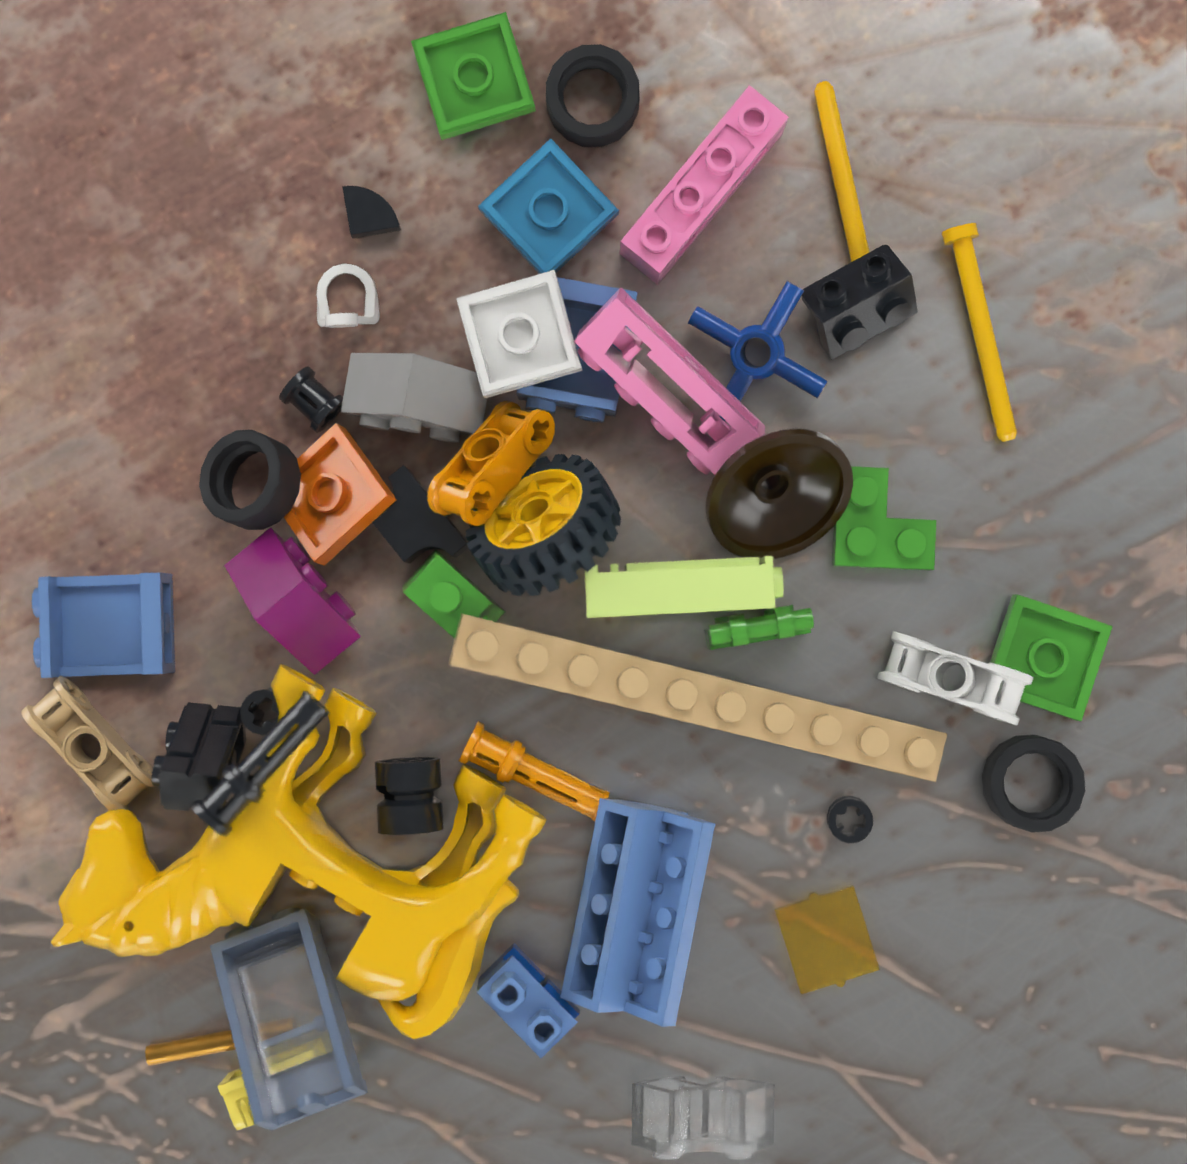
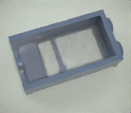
(286, 1019)

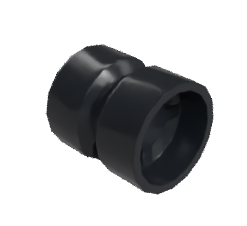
(409, 795)

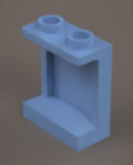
(585, 391)
(104, 625)

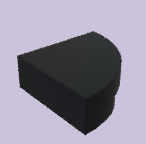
(368, 213)

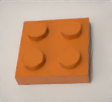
(336, 495)

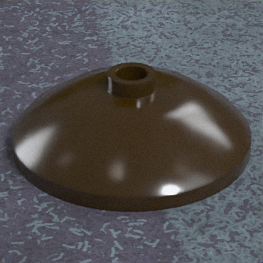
(779, 494)

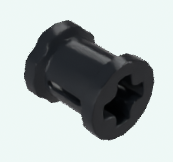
(312, 399)
(253, 717)

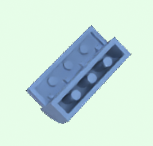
(637, 910)

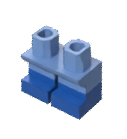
(530, 1009)

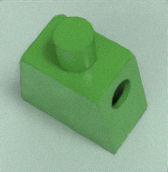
(446, 593)

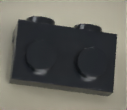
(861, 300)

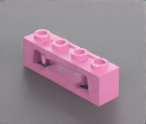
(703, 185)
(639, 386)

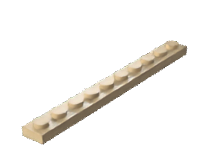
(696, 697)

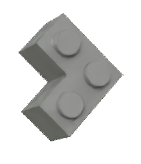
(413, 393)

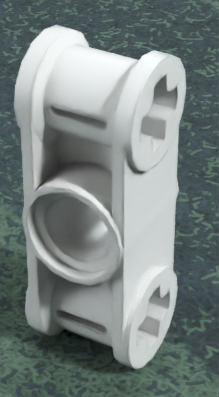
(987, 687)

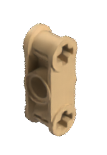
(65, 733)

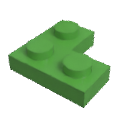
(871, 539)

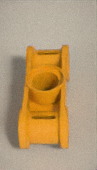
(491, 462)

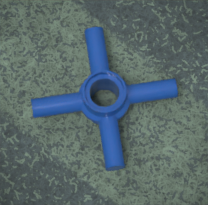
(769, 332)

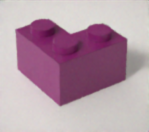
(291, 600)

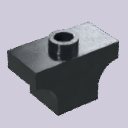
(412, 525)

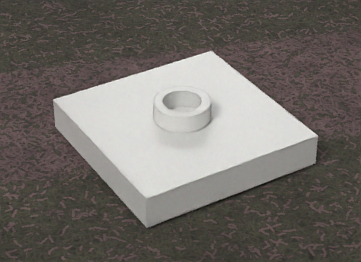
(519, 334)

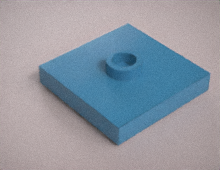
(548, 209)

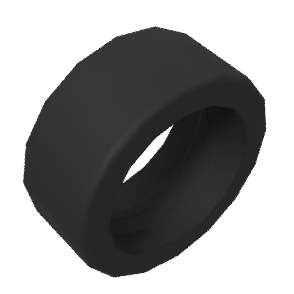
(592, 57)
(220, 469)
(1070, 795)

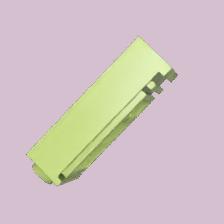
(684, 587)

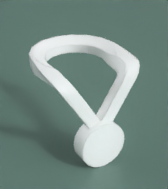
(340, 320)

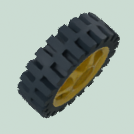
(547, 527)

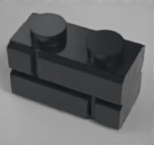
(197, 753)

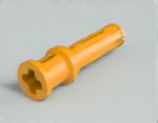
(512, 762)

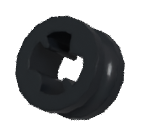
(859, 831)

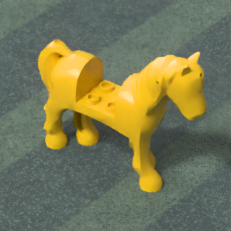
(423, 923)

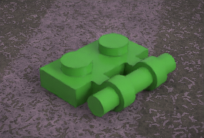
(775, 624)

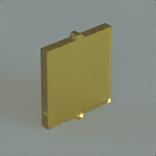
(827, 939)

